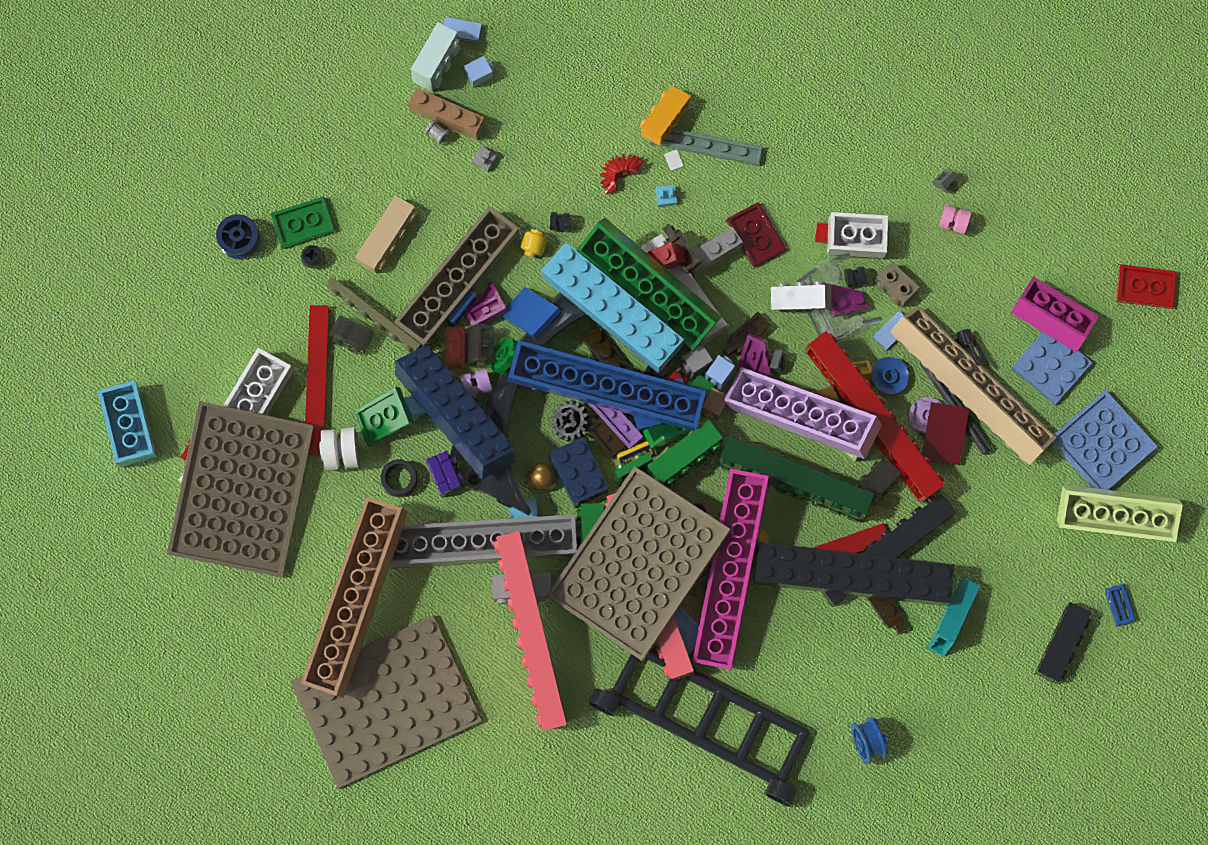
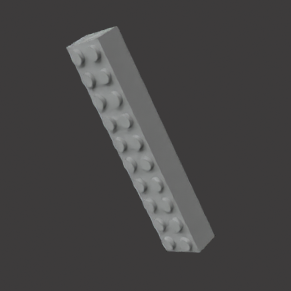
(474, 541)

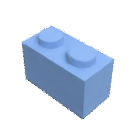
(720, 372)

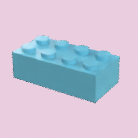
(127, 424)

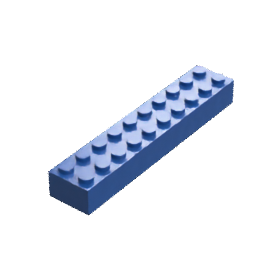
(606, 386)

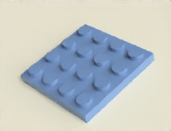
(1103, 442)

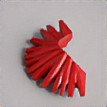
(619, 170)

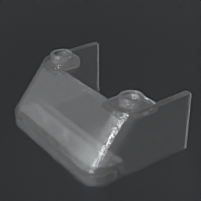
(843, 326)

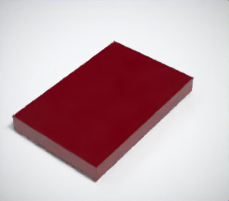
(757, 234)
(945, 433)

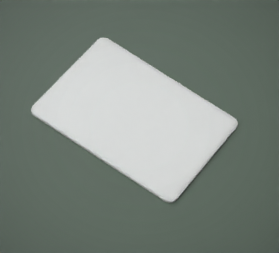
(673, 160)

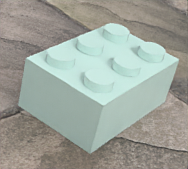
(435, 57)

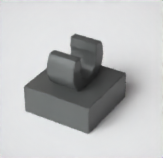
(944, 179)
(777, 361)

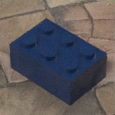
(578, 472)

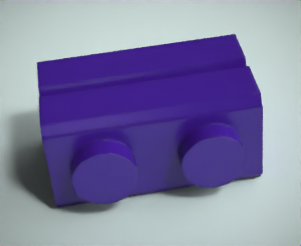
(444, 473)

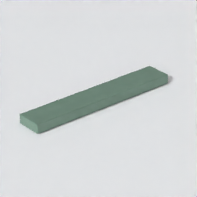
(713, 147)

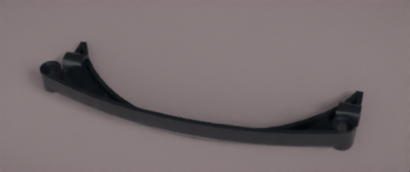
(502, 483)

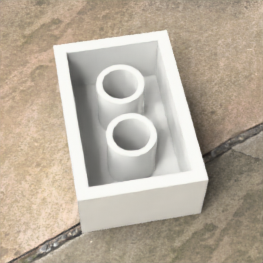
(857, 234)

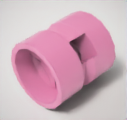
(954, 219)

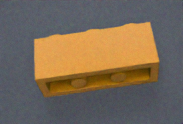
(665, 115)

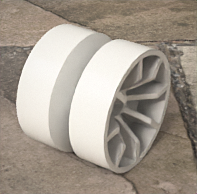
(333, 449)

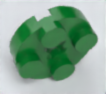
(503, 355)

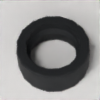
(399, 492)

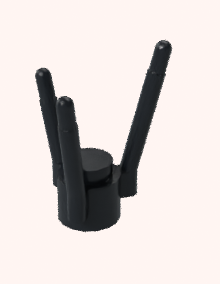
(966, 339)

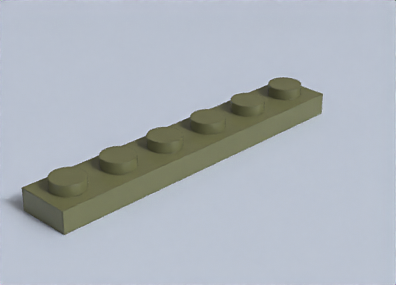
(366, 311)

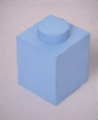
(479, 71)

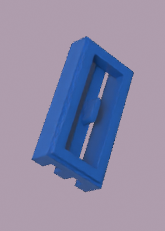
(460, 310)
(1113, 608)

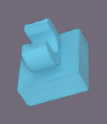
(666, 196)

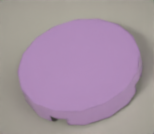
(919, 414)

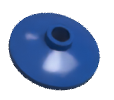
(897, 371)

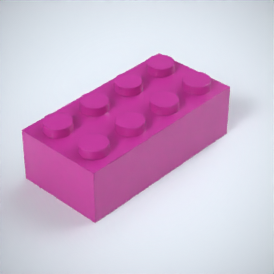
(1054, 314)

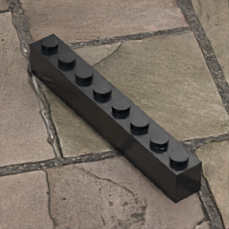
(906, 534)

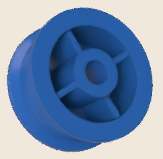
(869, 740)

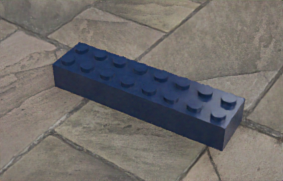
(454, 411)

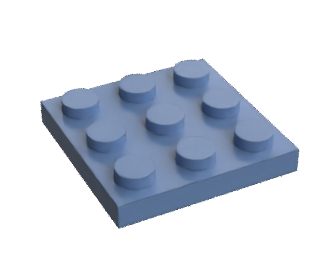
(1051, 367)

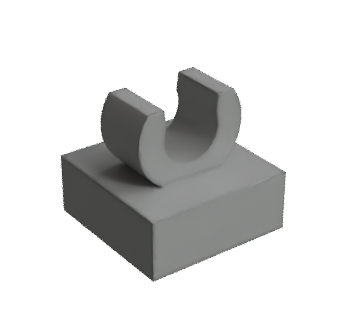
(484, 158)

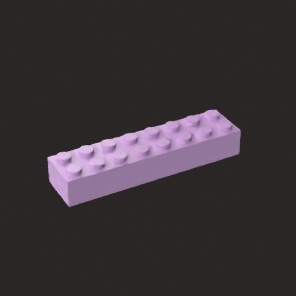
(803, 413)

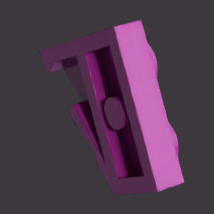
(846, 301)
(486, 306)
(755, 356)

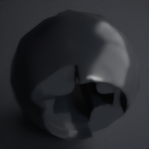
(306, 254)

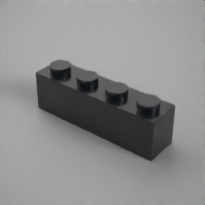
(1063, 642)

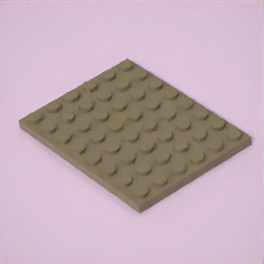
(240, 489)
(638, 563)
(396, 704)

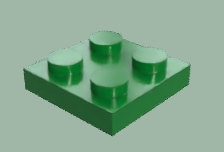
(640, 462)

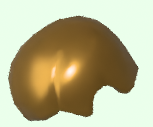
(542, 476)

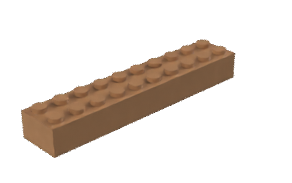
(354, 597)

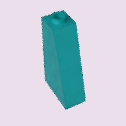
(953, 616)

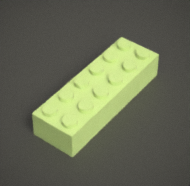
(1119, 513)

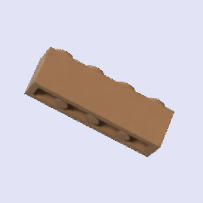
(446, 113)

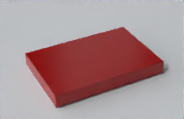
(1146, 286)

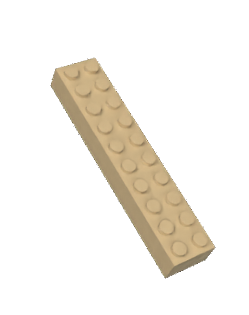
(972, 385)

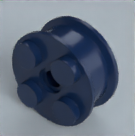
(245, 244)

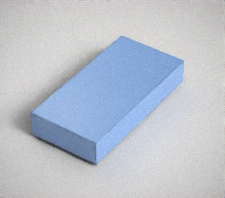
(466, 30)
(884, 336)

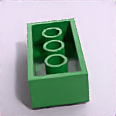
(685, 454)

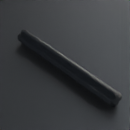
(951, 399)

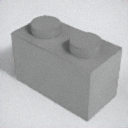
(695, 362)

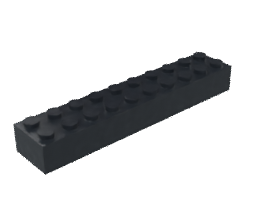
(854, 574)

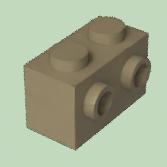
(896, 285)

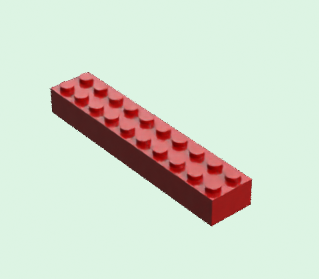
(858, 393)

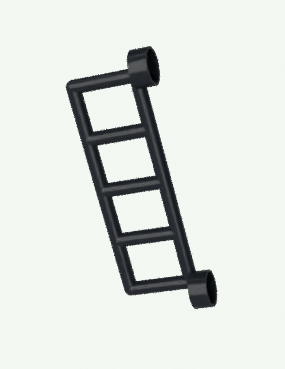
(777, 788)

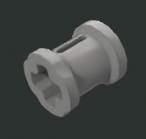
(437, 132)

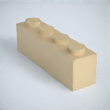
(385, 234)

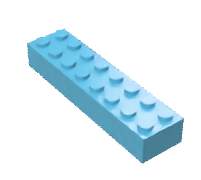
(612, 307)

